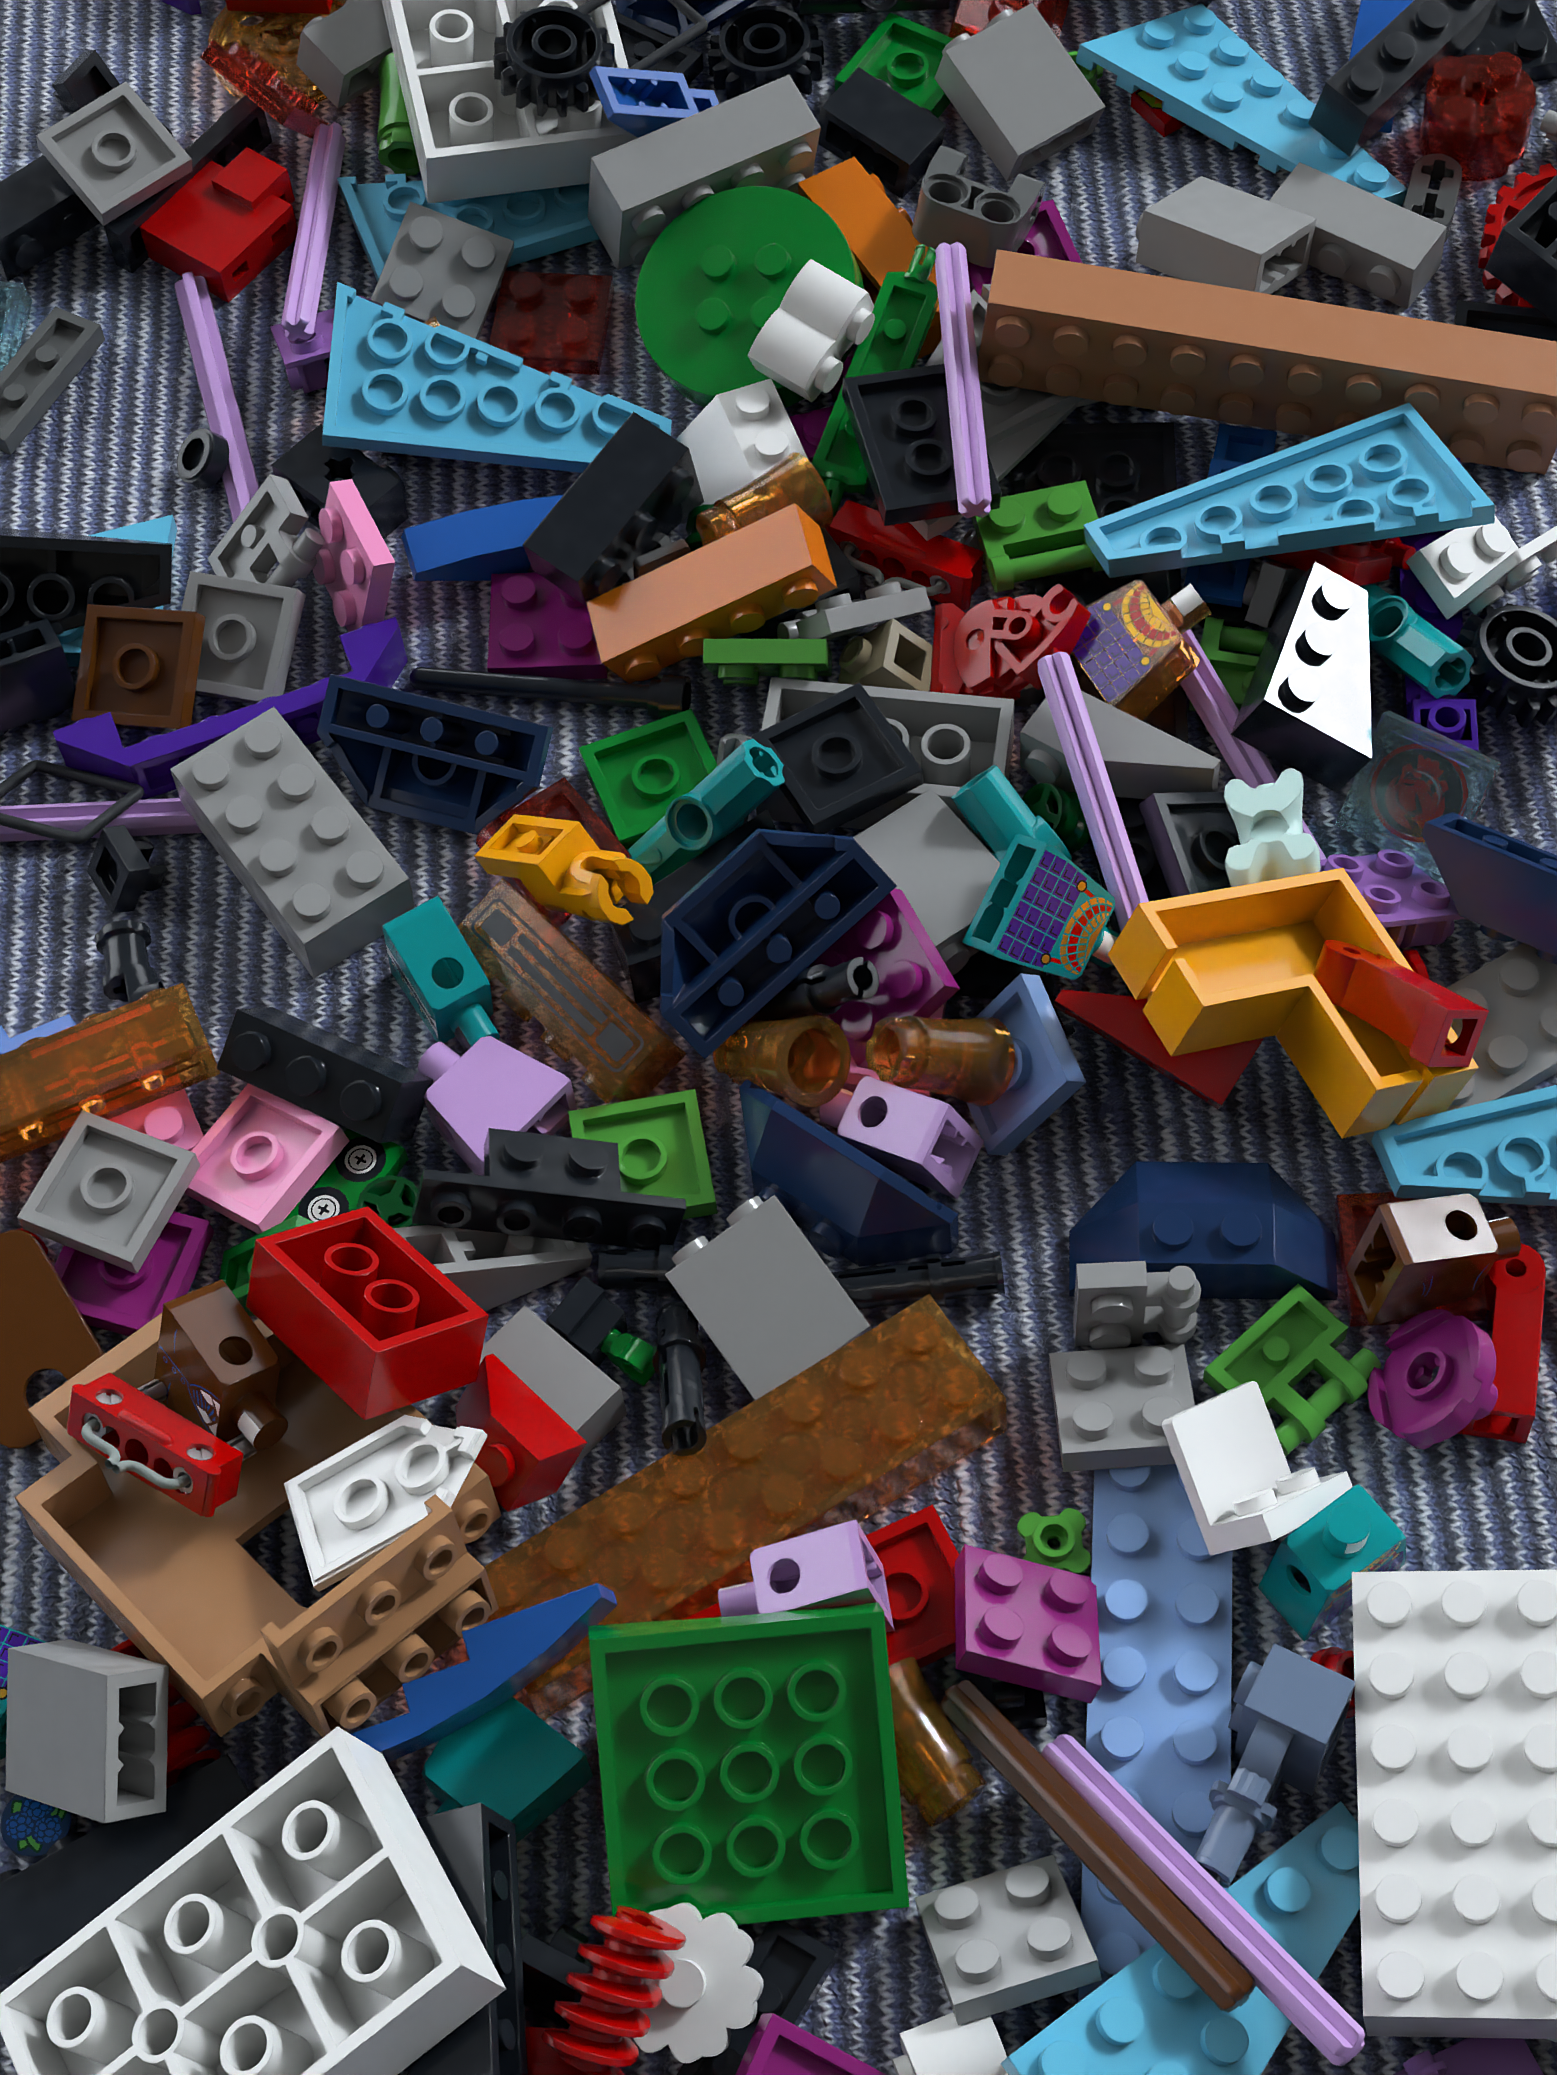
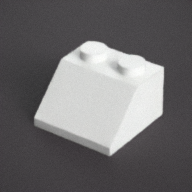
(739, 439)

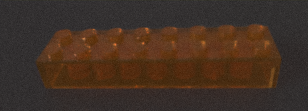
(784, 1466)

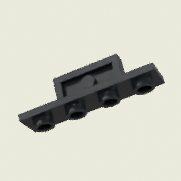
(548, 1191)

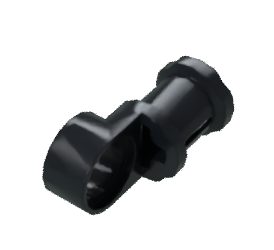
(126, 960)

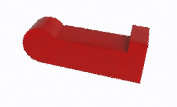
(1400, 1003)
(1515, 1326)

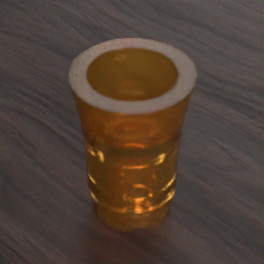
(784, 484)
(944, 1056)
(792, 1058)
(931, 1758)

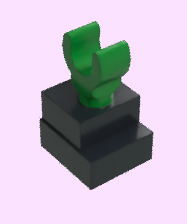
(600, 1330)

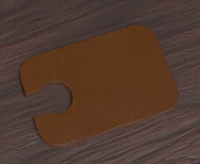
(37, 1332)

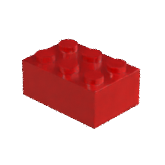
(366, 1312)

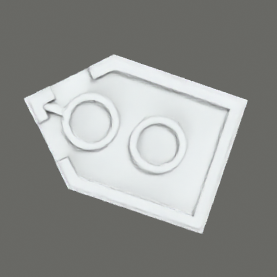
(376, 1492)

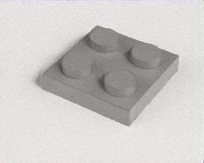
(114, 153)
(443, 270)
(245, 635)
(109, 1191)
(1115, 1404)
(1007, 1939)

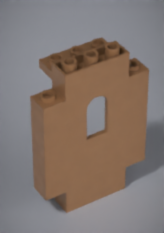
(210, 1609)

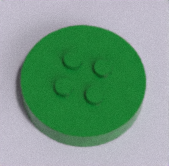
(722, 277)

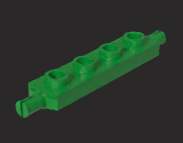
(894, 343)

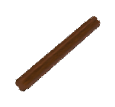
(1099, 1847)

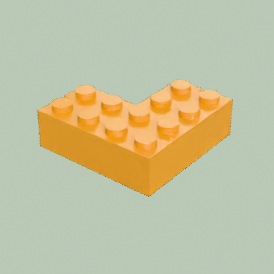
(1243, 969)

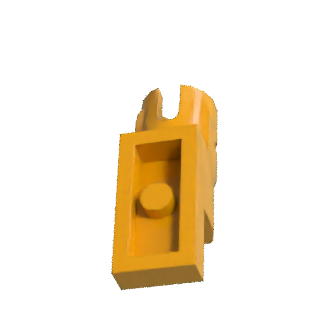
(566, 868)

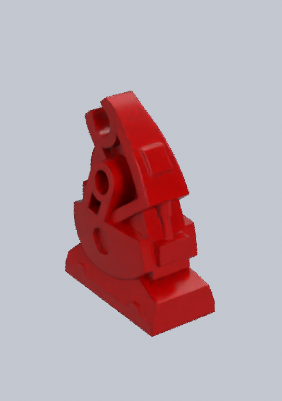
(1000, 640)

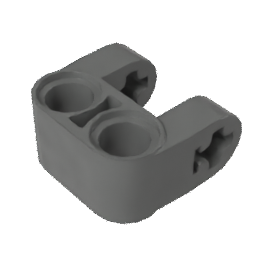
(971, 213)

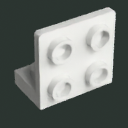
(1474, 562)
(1241, 1474)

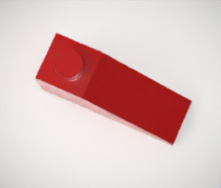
(1120, 1020)

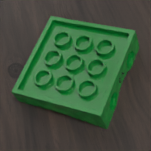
(750, 1764)

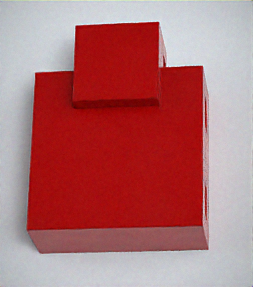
(225, 223)

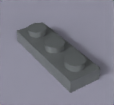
(43, 372)

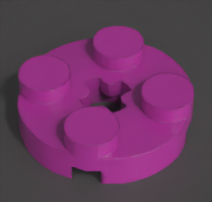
(1456, 1395)

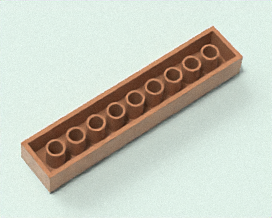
(1264, 358)

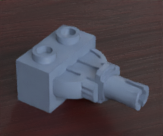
(1287, 1731)

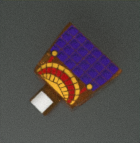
(1137, 646)

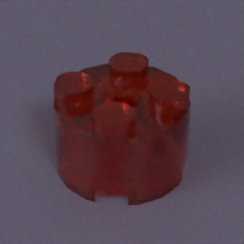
(1478, 113)

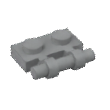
(266, 534)
(843, 616)
(1122, 1301)

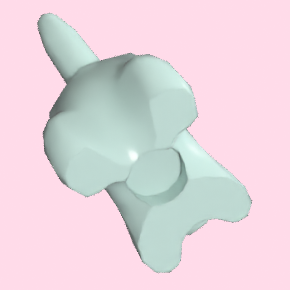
(1269, 831)

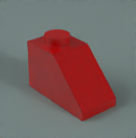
(526, 1442)

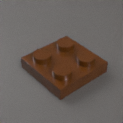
(139, 666)

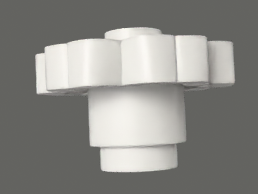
(707, 1988)

